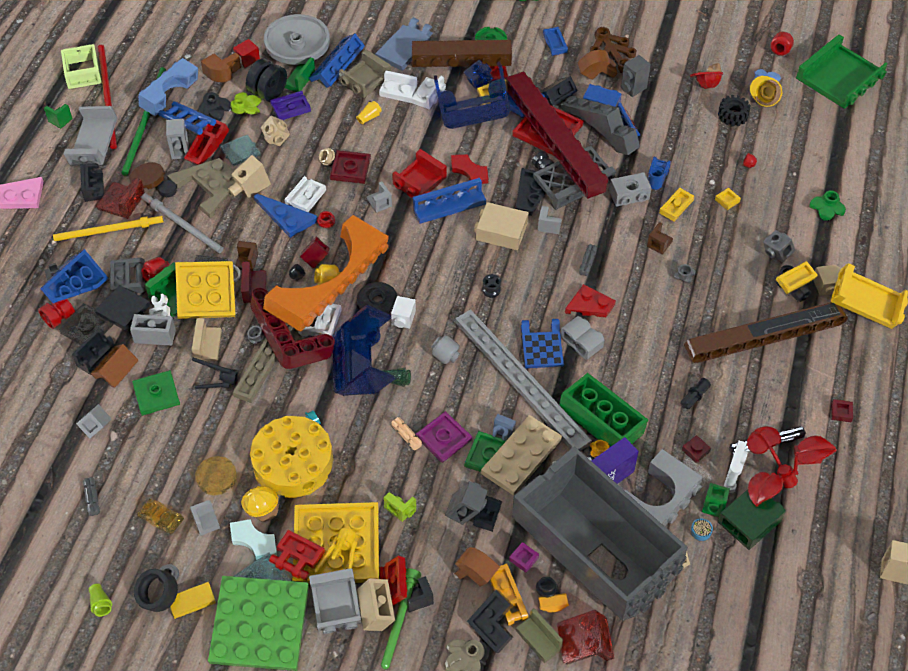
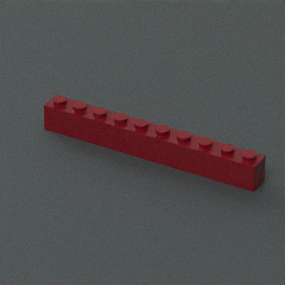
(556, 135)

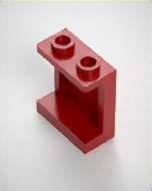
(420, 175)

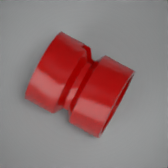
(55, 312)

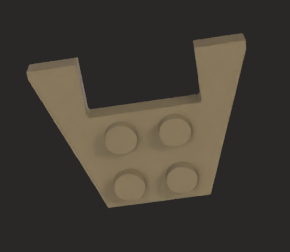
(211, 176)

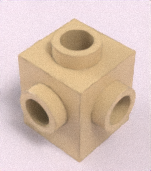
(275, 131)

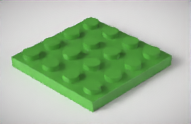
(259, 623)

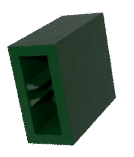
(750, 522)

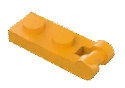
(504, 582)

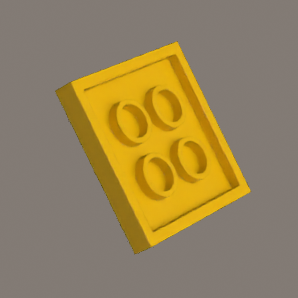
(205, 289)

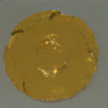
(216, 475)

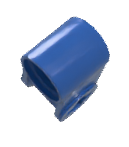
(657, 172)

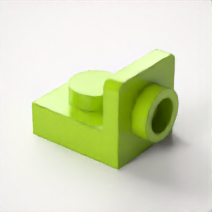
(398, 508)

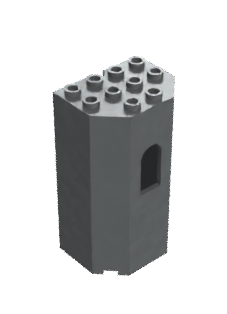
(580, 509)

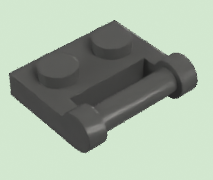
(121, 274)

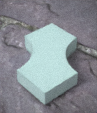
(245, 534)

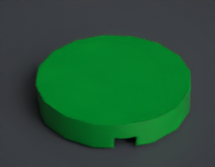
(490, 34)

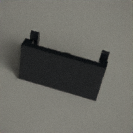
(91, 182)
(93, 351)

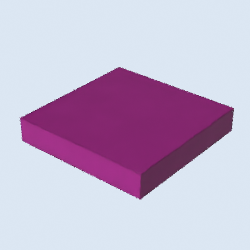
(444, 437)

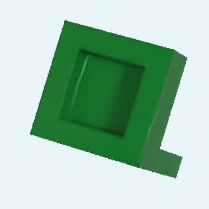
(60, 116)

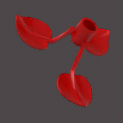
(765, 486)

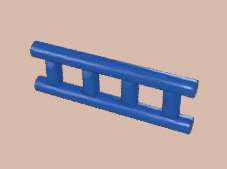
(195, 115)

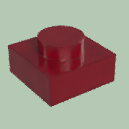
(696, 449)

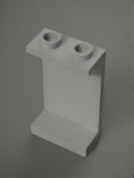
(93, 136)

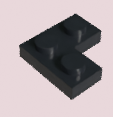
(486, 621)

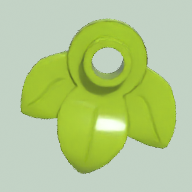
(245, 103)

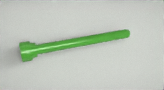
(411, 581)

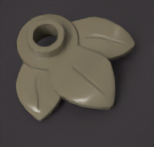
(461, 659)

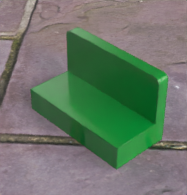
(300, 76)

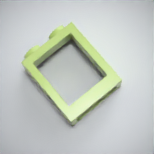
(81, 77)

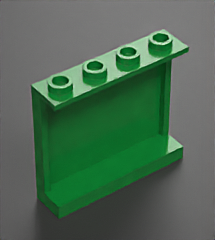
(839, 73)

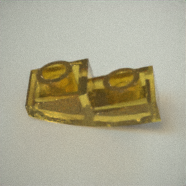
(160, 517)

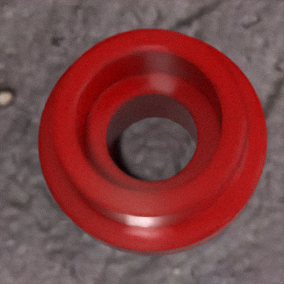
(326, 219)

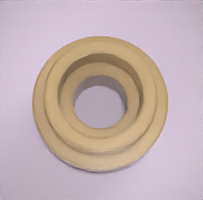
(327, 156)

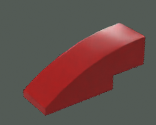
(207, 143)

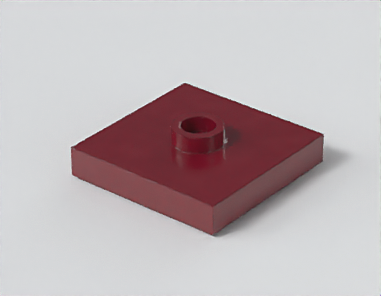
(350, 167)

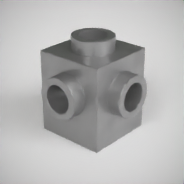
(778, 246)

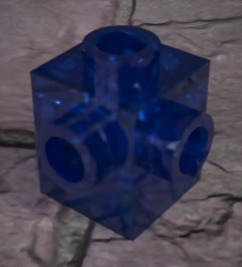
(478, 74)

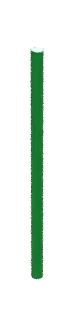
(136, 141)

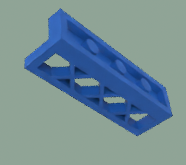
(338, 59)
(449, 203)

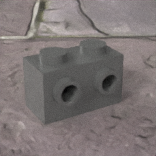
(635, 75)
(466, 502)

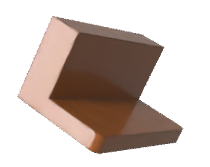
(115, 365)

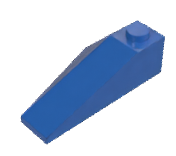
(74, 278)

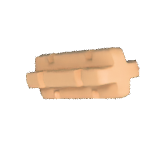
(406, 433)

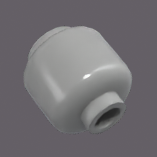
(445, 349)

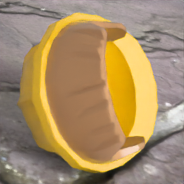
(766, 91)
(261, 503)

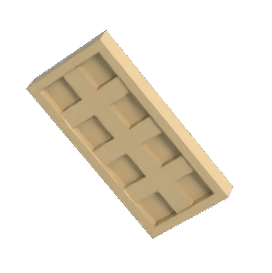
(521, 455)

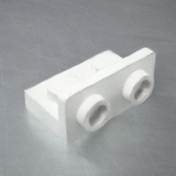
(398, 86)
(426, 94)

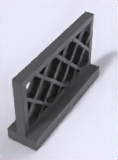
(572, 192)

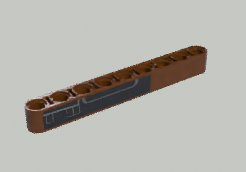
(765, 332)

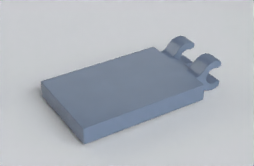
(398, 48)

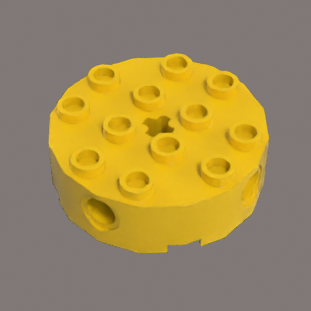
(292, 456)

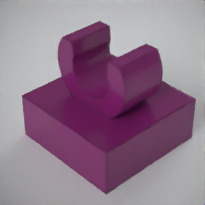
(524, 557)

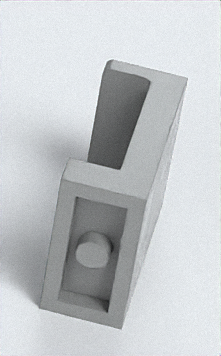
(335, 600)

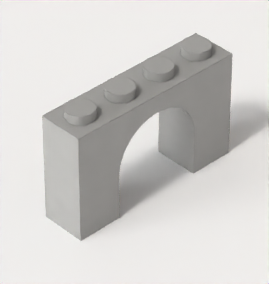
(679, 479)

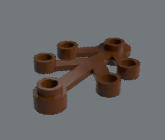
(604, 36)

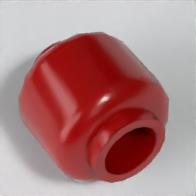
(782, 43)
(153, 267)

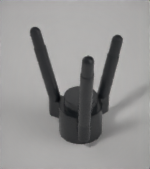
(227, 375)

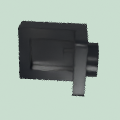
(488, 515)

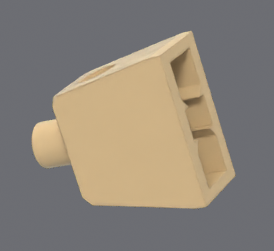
(249, 178)

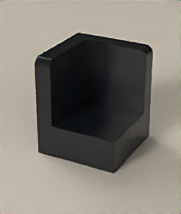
(421, 596)

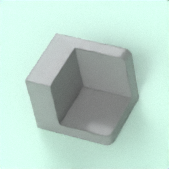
(380, 200)
(547, 223)
(93, 421)
(205, 517)

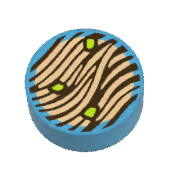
(701, 529)

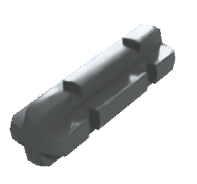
(588, 260)
(91, 496)

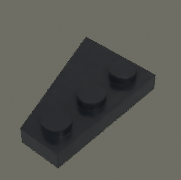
(529, 191)

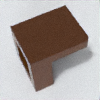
(659, 241)
(246, 253)

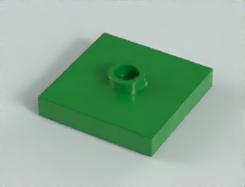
(156, 392)

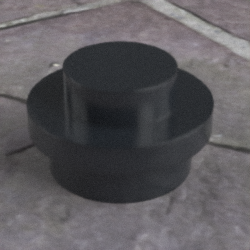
(546, 587)

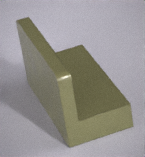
(540, 636)

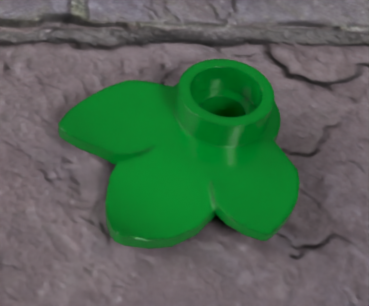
(828, 205)

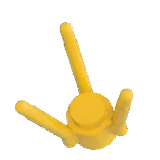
(343, 541)

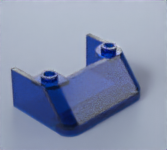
(476, 109)
(352, 354)

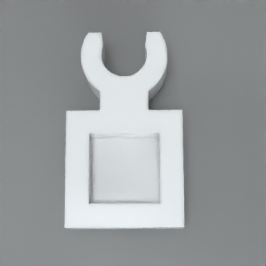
(160, 307)

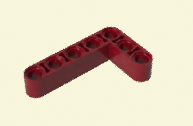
(287, 351)

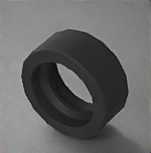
(142, 586)

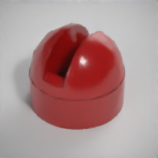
(749, 161)

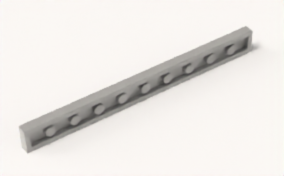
(522, 381)

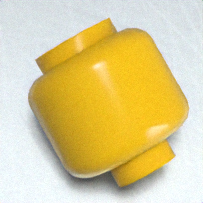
(325, 273)

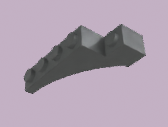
(605, 120)

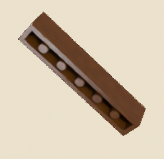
(461, 53)

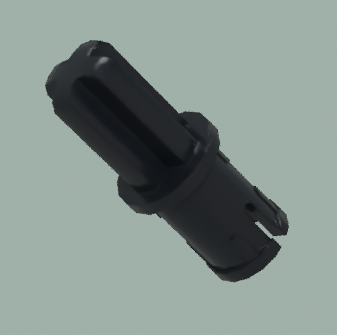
(695, 393)

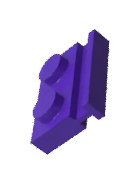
(290, 105)

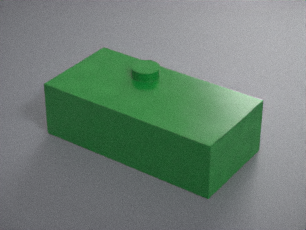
(602, 411)

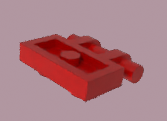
(300, 549)

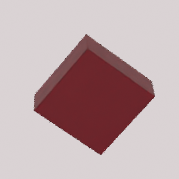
(842, 410)

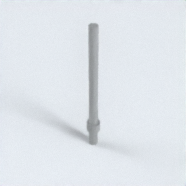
(157, 205)

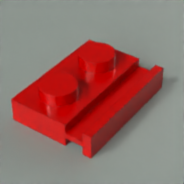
(395, 573)

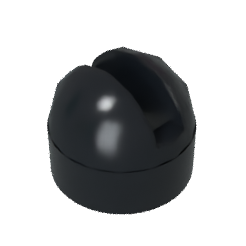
(297, 272)

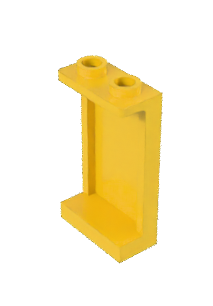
(869, 298)

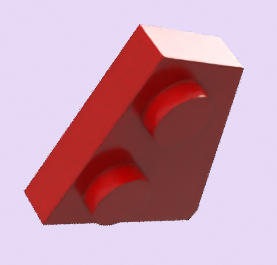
(590, 303)

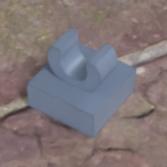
(503, 426)

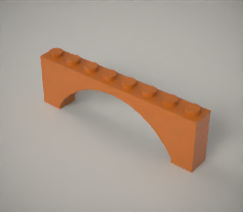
(302, 305)

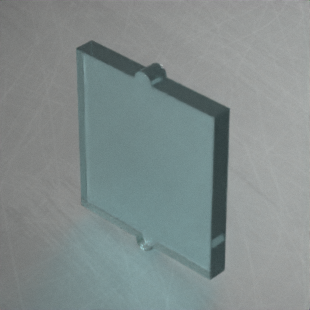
(240, 150)

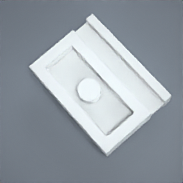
(305, 194)

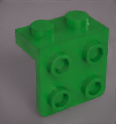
(164, 284)

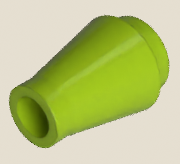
(99, 601)

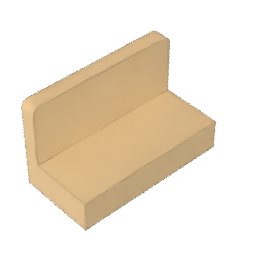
(206, 341)

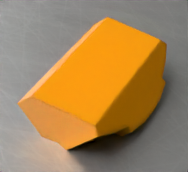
(554, 603)

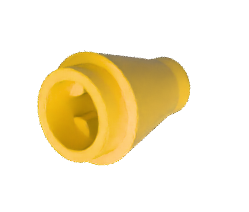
(369, 112)

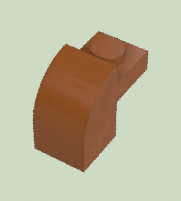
(595, 63)
(220, 70)
(476, 566)

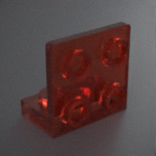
(122, 199)
(585, 637)

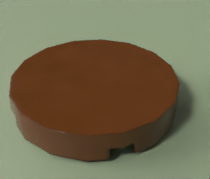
(150, 174)

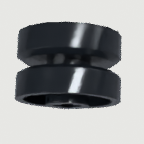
(266, 79)

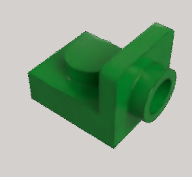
(715, 500)

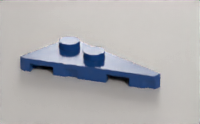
(287, 217)

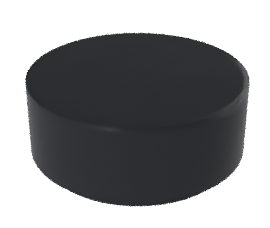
(167, 188)

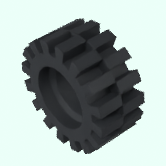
(736, 104)

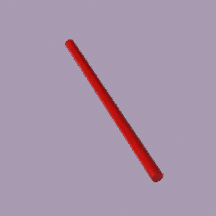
(106, 89)

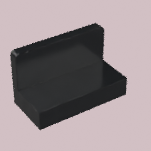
(559, 90)

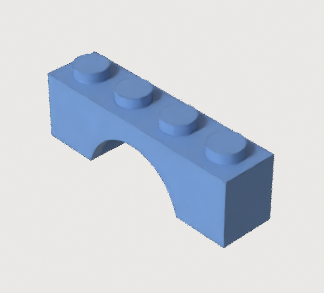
(179, 75)

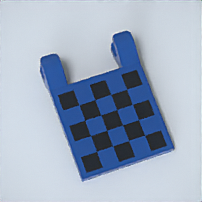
(542, 348)

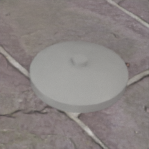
(296, 39)

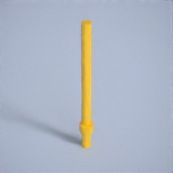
(143, 221)

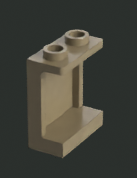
(365, 75)

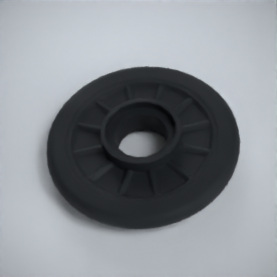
(380, 289)

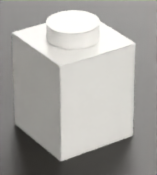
(403, 312)

